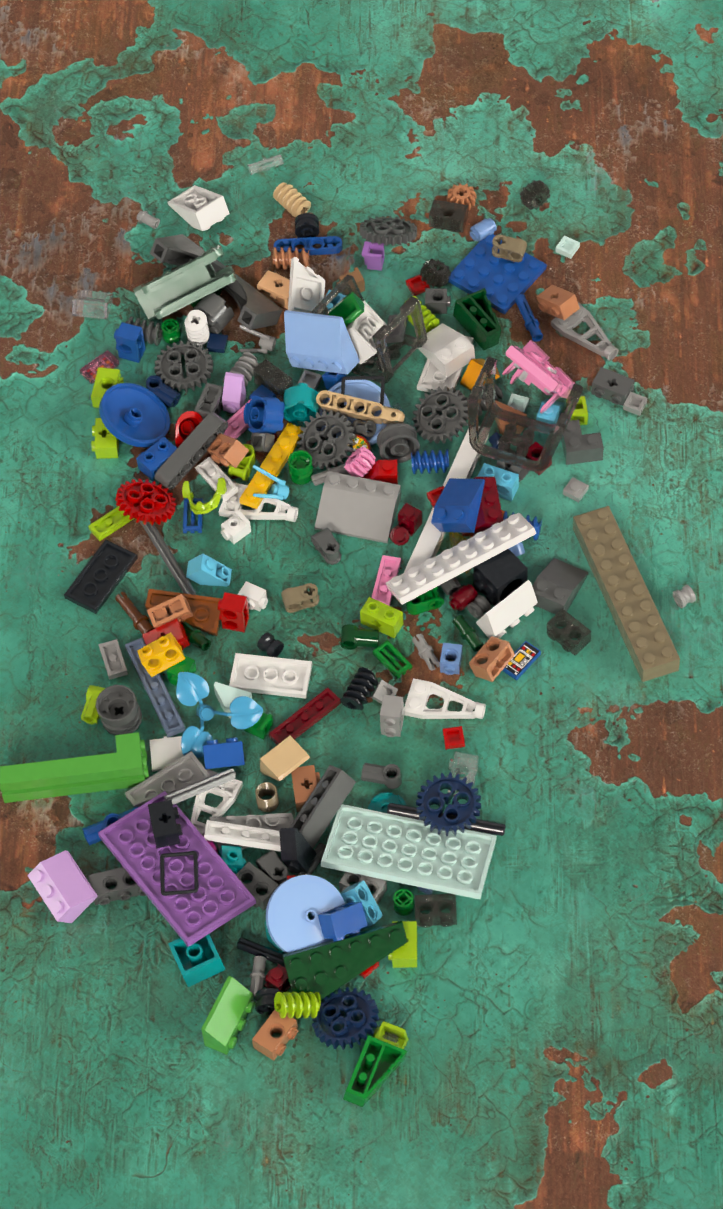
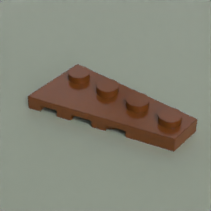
(203, 608)

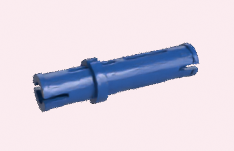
(531, 324)

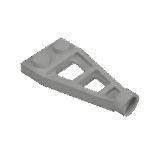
(564, 327)

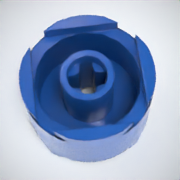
(264, 414)

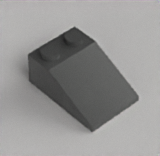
(558, 586)

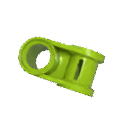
(245, 467)

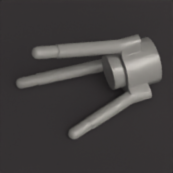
(266, 342)

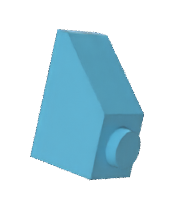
(552, 414)

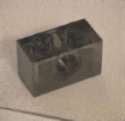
(448, 216)

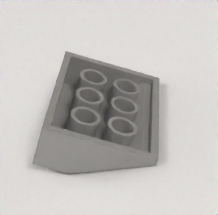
(358, 507)

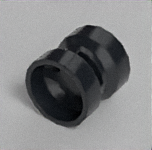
(270, 645)

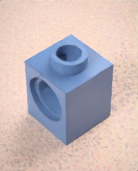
(454, 652)

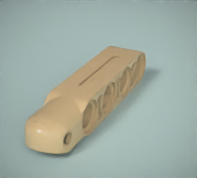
(387, 416)

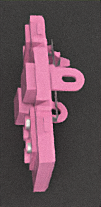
(535, 369)

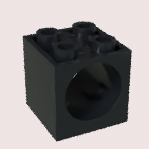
(499, 576)

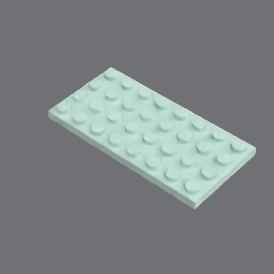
(408, 852)

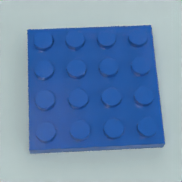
(499, 276)

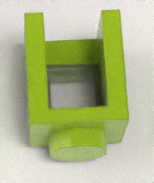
(391, 1034)

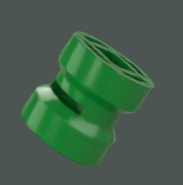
(171, 331)
(403, 907)

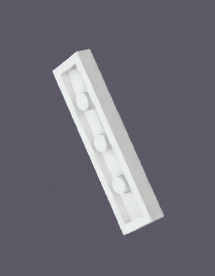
(242, 835)

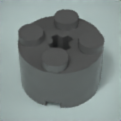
(216, 312)

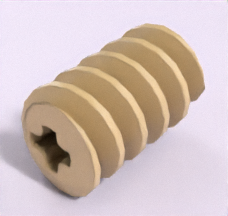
(291, 199)

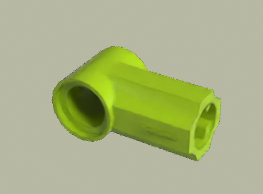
(90, 712)

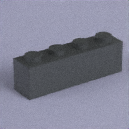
(323, 804)

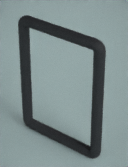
(363, 378)
(162, 880)

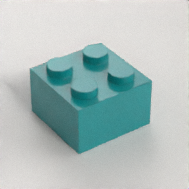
(197, 960)

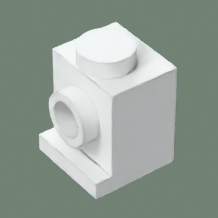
(235, 527)
(255, 595)

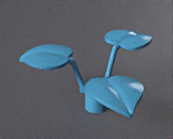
(192, 689)

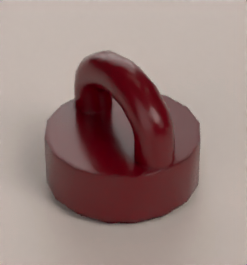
(399, 535)

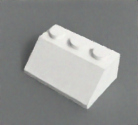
(508, 611)

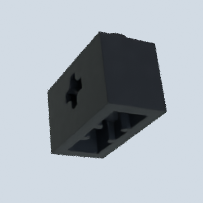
(164, 825)

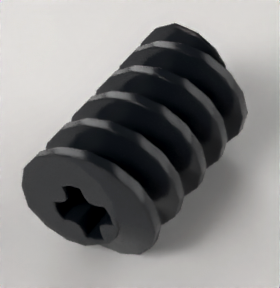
(359, 689)

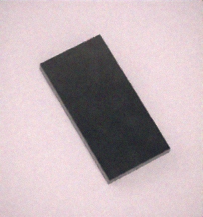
(100, 576)

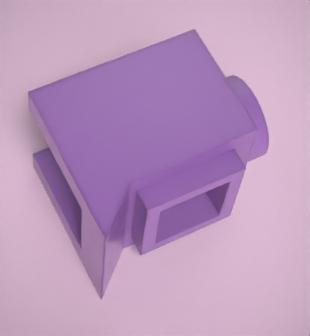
(373, 255)

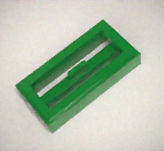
(401, 670)

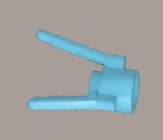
(278, 491)

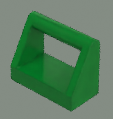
(348, 308)

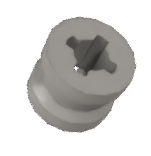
(684, 596)

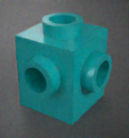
(232, 857)

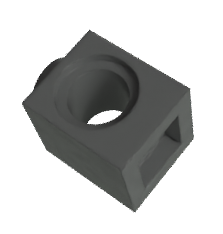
(437, 300)

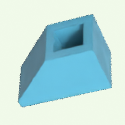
(208, 571)

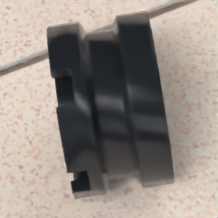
(306, 225)
(265, 1000)

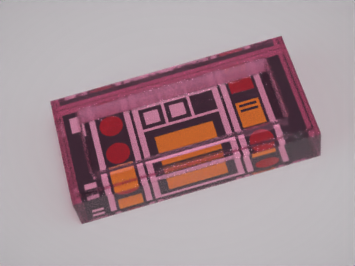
(105, 360)

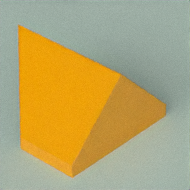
(472, 373)

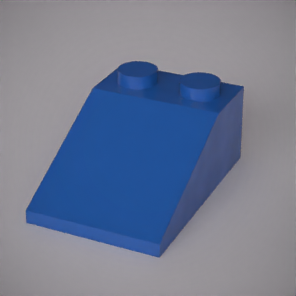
(458, 505)

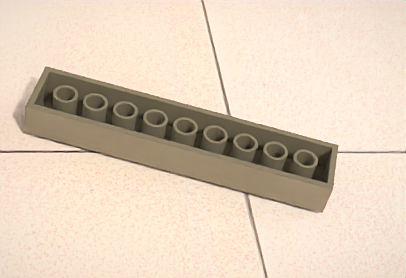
(626, 594)

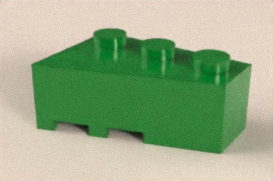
(373, 1068)

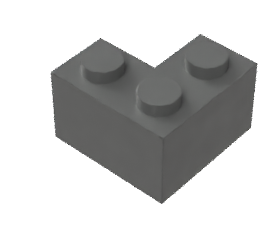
(580, 447)

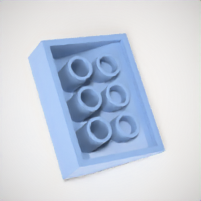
(319, 342)

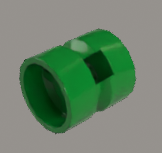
(300, 467)

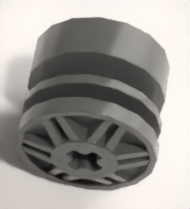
(119, 710)

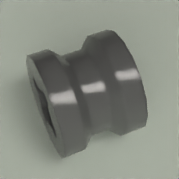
(479, 607)

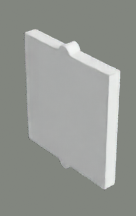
(165, 752)

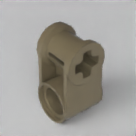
(510, 249)
(299, 597)

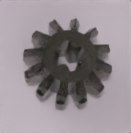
(535, 194)
(435, 273)

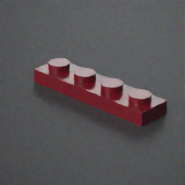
(306, 716)

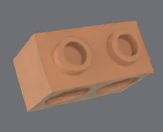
(227, 451)
(169, 610)
(491, 659)

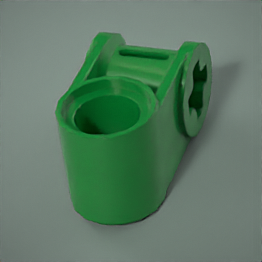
(425, 602)

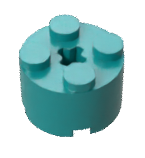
(300, 403)

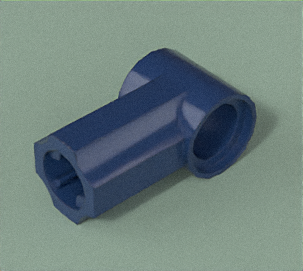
(165, 393)

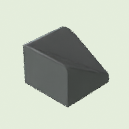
(262, 442)

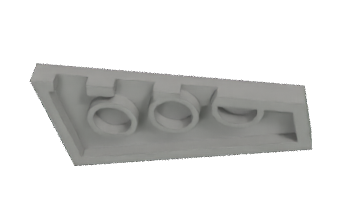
(170, 779)
(267, 821)

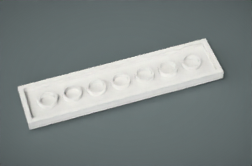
(460, 558)

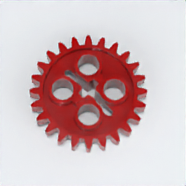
(145, 501)

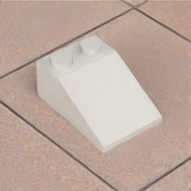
(200, 207)
(362, 330)
(447, 349)

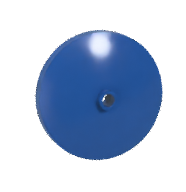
(134, 414)

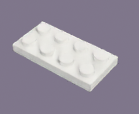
(432, 378)
(271, 675)

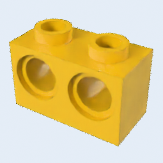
(161, 654)

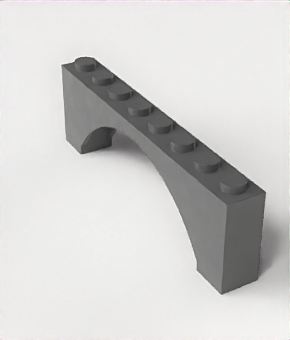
(255, 308)

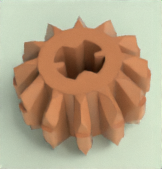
(462, 195)

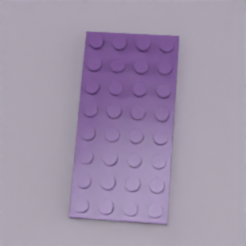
(191, 915)

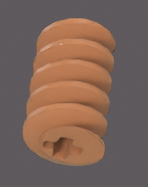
(284, 258)

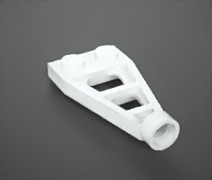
(233, 504)
(419, 695)
(228, 791)

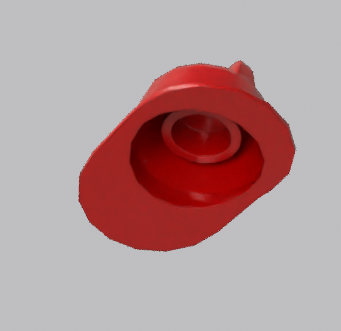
(185, 425)

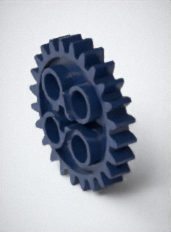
(464, 812)
(346, 1018)

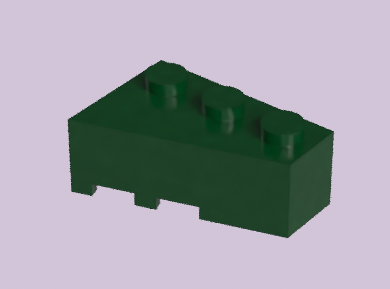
(478, 319)

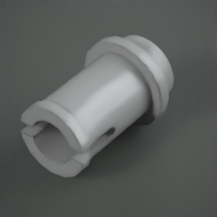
(144, 217)

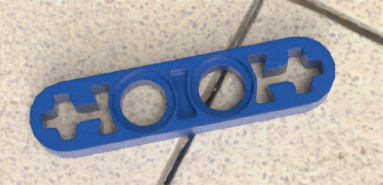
(309, 242)

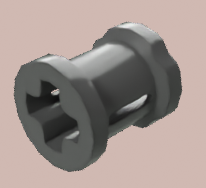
(363, 427)

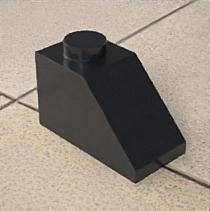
(295, 850)

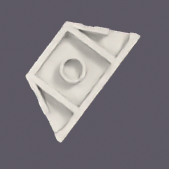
(305, 288)

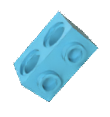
(506, 481)
(360, 893)

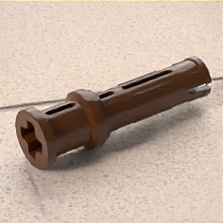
(140, 621)

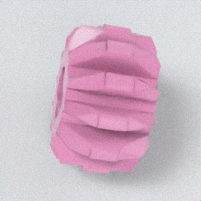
(360, 462)

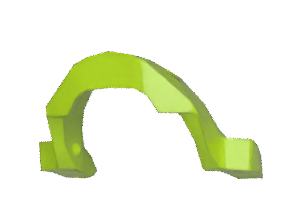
(203, 508)

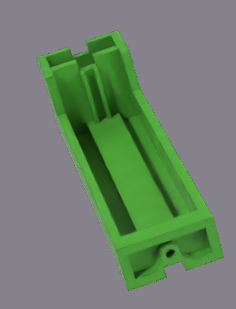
(78, 774)

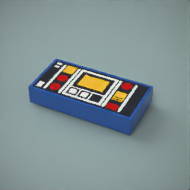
(523, 659)

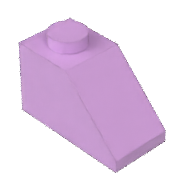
(233, 392)

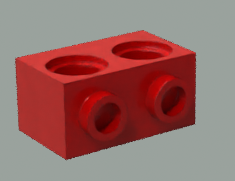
(234, 612)

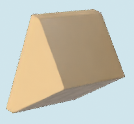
(283, 759)

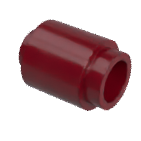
(462, 597)

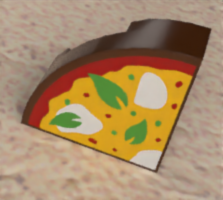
(360, 442)

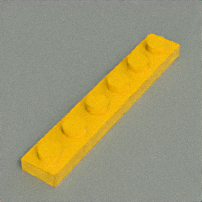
(272, 464)

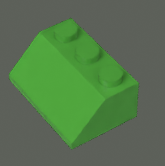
(227, 1016)

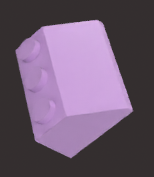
(62, 887)

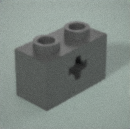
(612, 386)

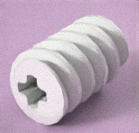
(197, 327)

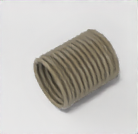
(263, 789)

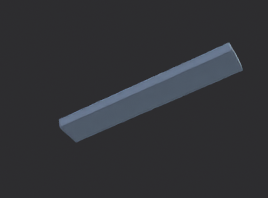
(156, 692)

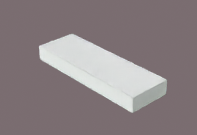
(211, 472)

